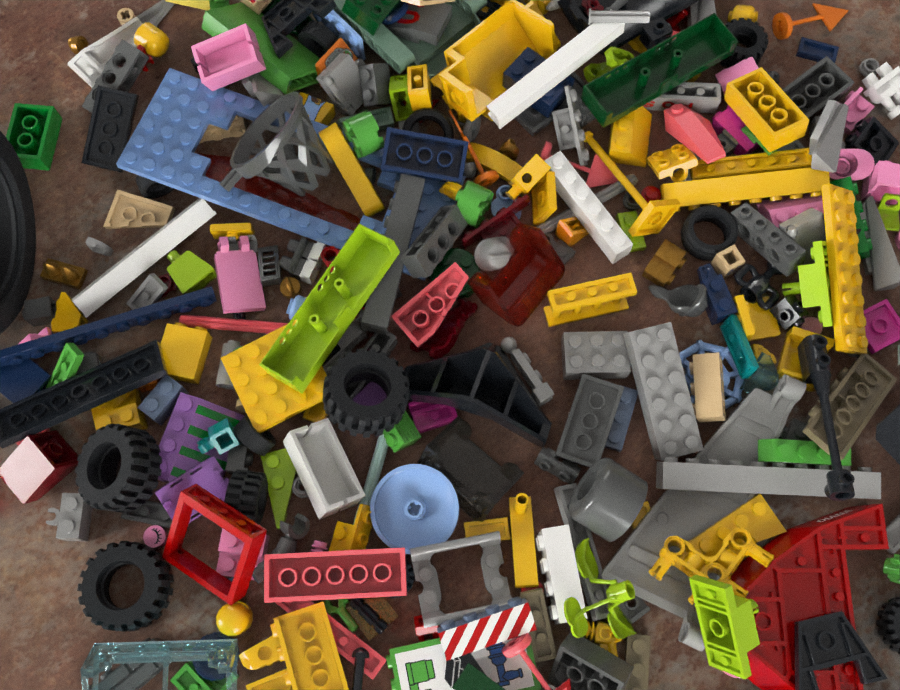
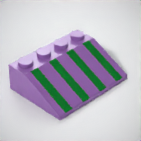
(185, 429)

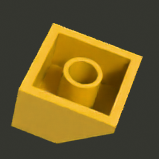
(121, 411)

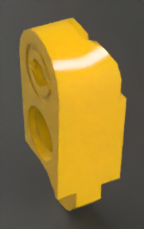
(261, 654)

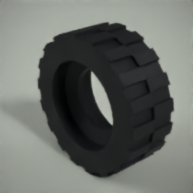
(317, 38)

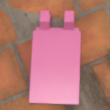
(238, 277)

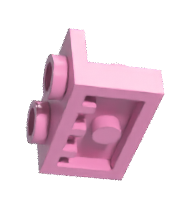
(857, 109)

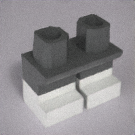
(305, 261)

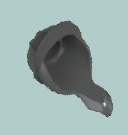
(685, 300)

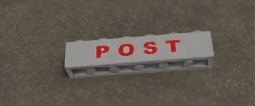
(697, 96)

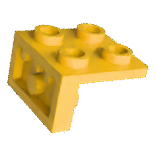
(756, 321)

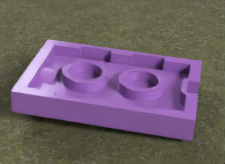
(206, 477)

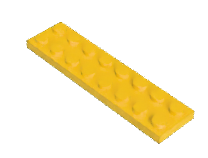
(844, 270)

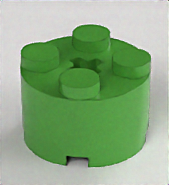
(363, 133)
(474, 202)

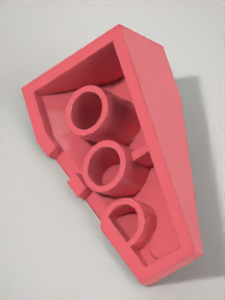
(693, 132)
(428, 308)

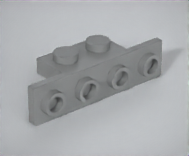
(568, 127)

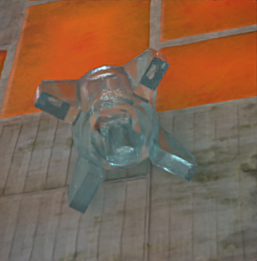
(764, 377)

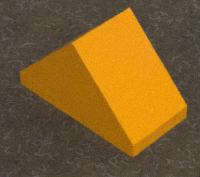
(570, 231)

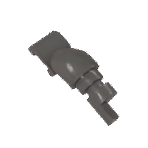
(287, 543)

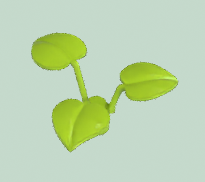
(616, 594)

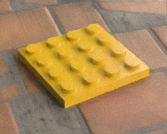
(262, 395)

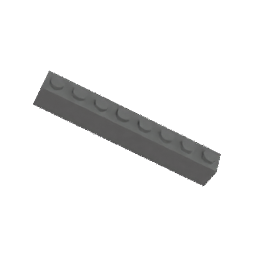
(400, 229)

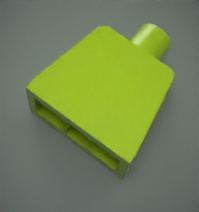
(399, 92)
(189, 271)

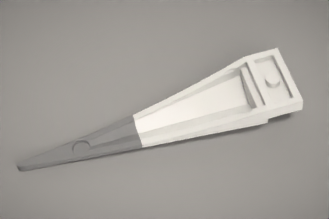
(91, 60)

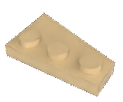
(137, 212)

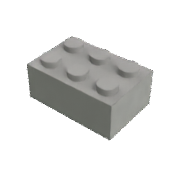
(595, 354)

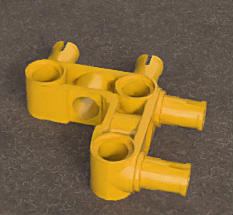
(723, 563)

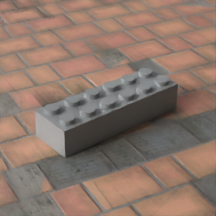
(663, 391)

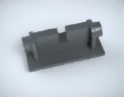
(565, 471)

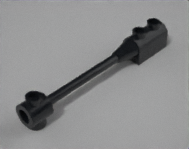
(816, 371)

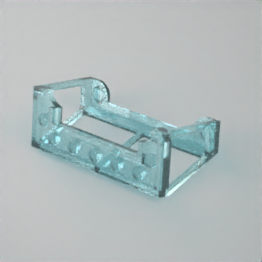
(219, 653)

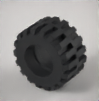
(751, 36)
(248, 493)
(890, 623)

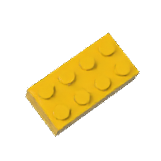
(766, 109)

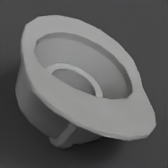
(493, 253)

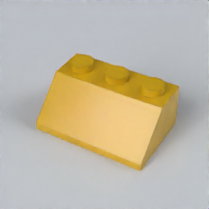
(630, 138)

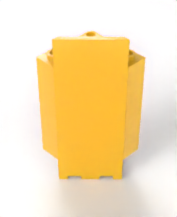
(484, 53)

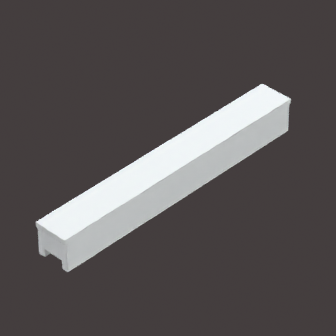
(553, 71)
(143, 257)

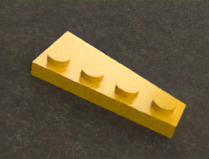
(752, 515)

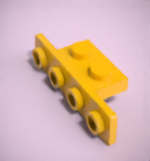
(353, 536)

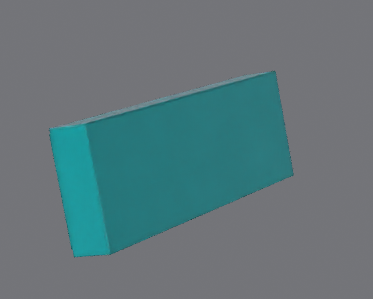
(739, 347)

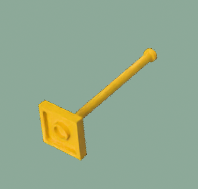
(654, 214)

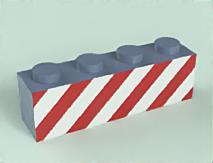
(486, 628)

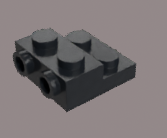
(874, 138)

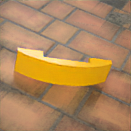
(494, 160)

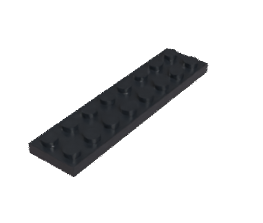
(81, 393)

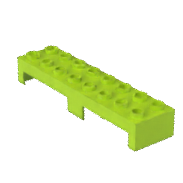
(331, 309)

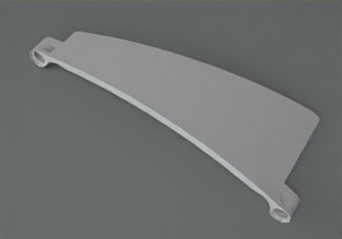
(691, 512)

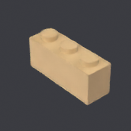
(708, 387)

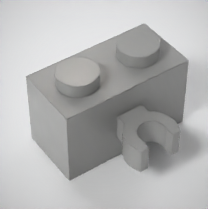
(72, 518)

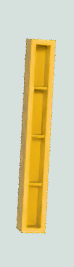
(746, 187)

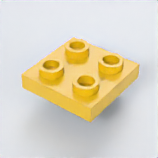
(665, 162)

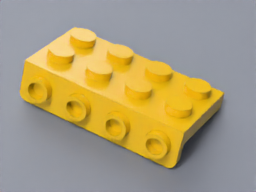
(309, 649)

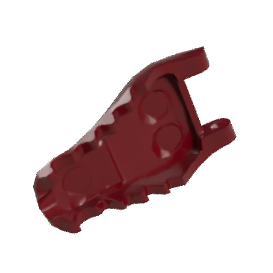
(448, 331)

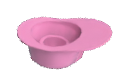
(853, 163)

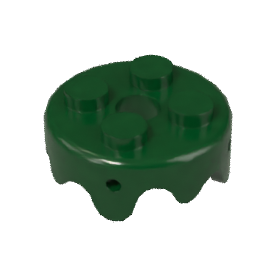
(466, 263)

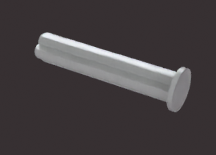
(618, 16)

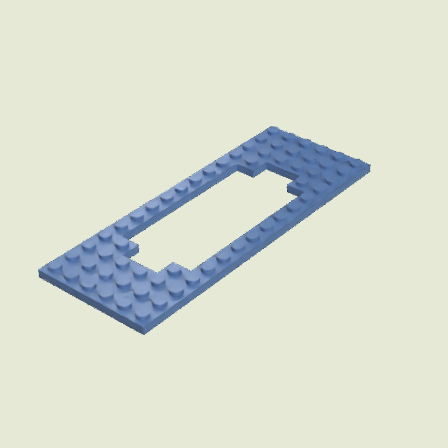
(173, 128)

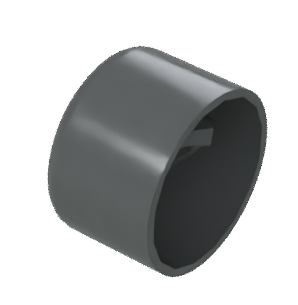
(608, 499)

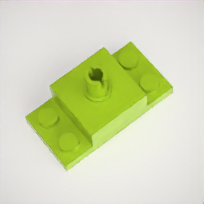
(814, 284)
(725, 625)

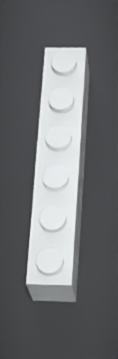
(589, 209)

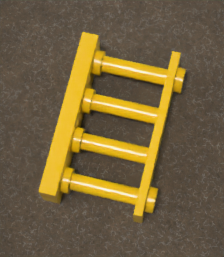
(589, 299)

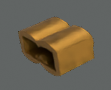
(664, 263)

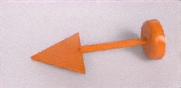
(783, 24)
(485, 178)

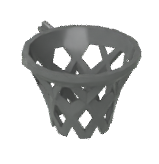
(281, 148)

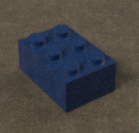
(525, 64)

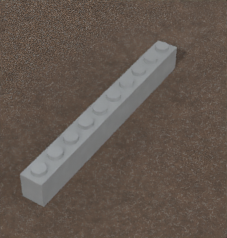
(759, 478)

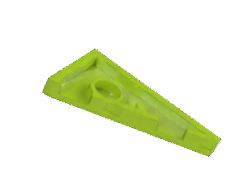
(280, 478)

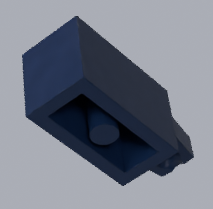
(720, 302)

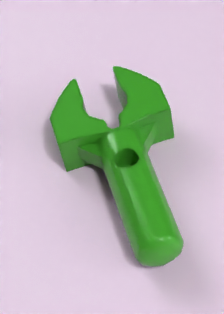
(342, 612)

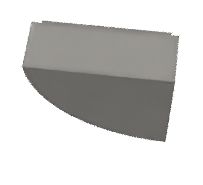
(99, 247)

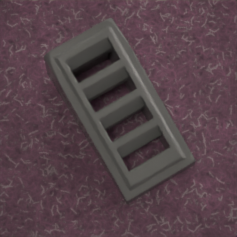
(269, 279)

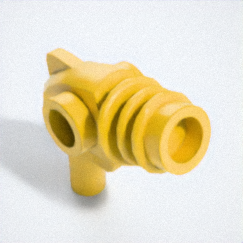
(603, 636)

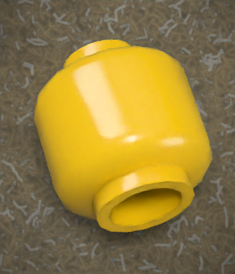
(743, 11)

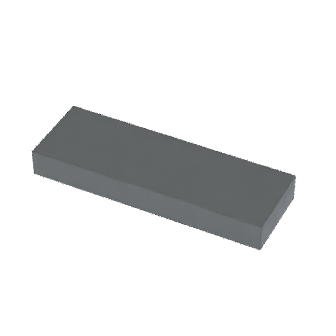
(150, 513)

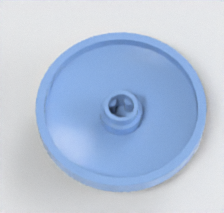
(414, 507)

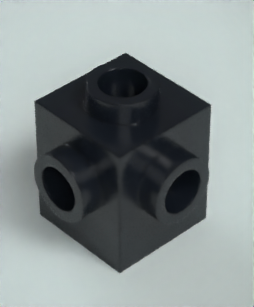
(655, 32)
(789, 312)

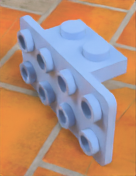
(345, 31)

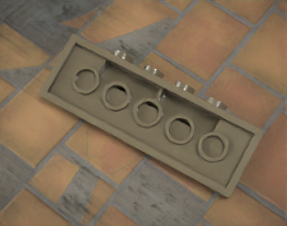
(852, 403)

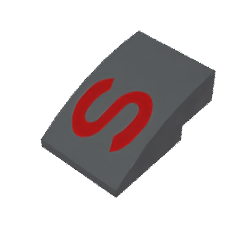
(423, 23)

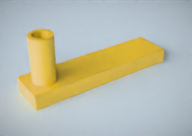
(523, 541)

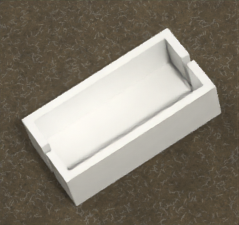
(323, 468)
(560, 568)

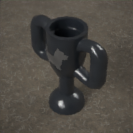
(758, 285)

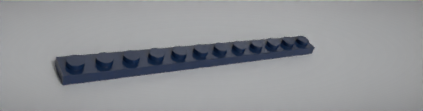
(102, 328)

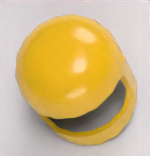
(152, 39)
(234, 618)

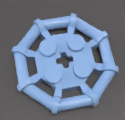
(700, 347)

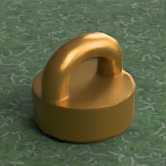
(77, 43)
(509, 149)
(290, 287)

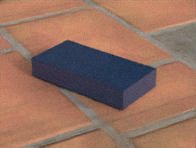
(816, 50)

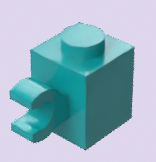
(220, 436)

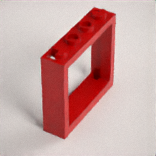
(229, 519)

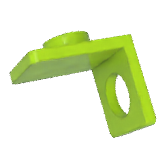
(890, 213)

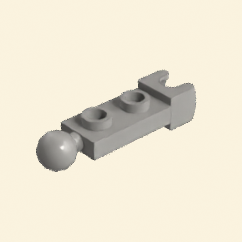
(540, 391)

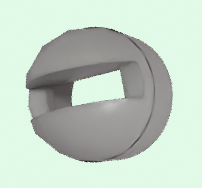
(470, 170)

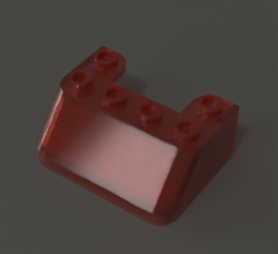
(524, 279)

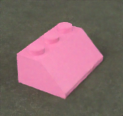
(787, 208)

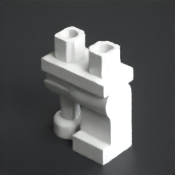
(886, 89)

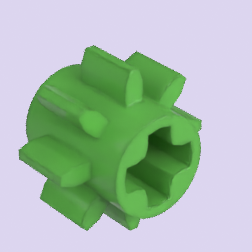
(892, 568)

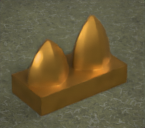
(63, 273)

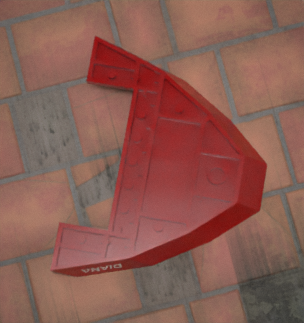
(806, 582)

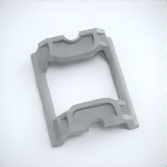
(427, 575)

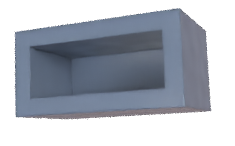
(162, 399)

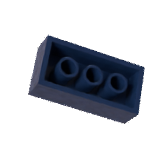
(424, 155)

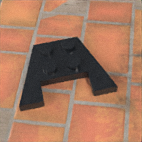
(287, 15)
(830, 642)

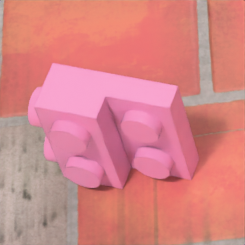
(230, 552)

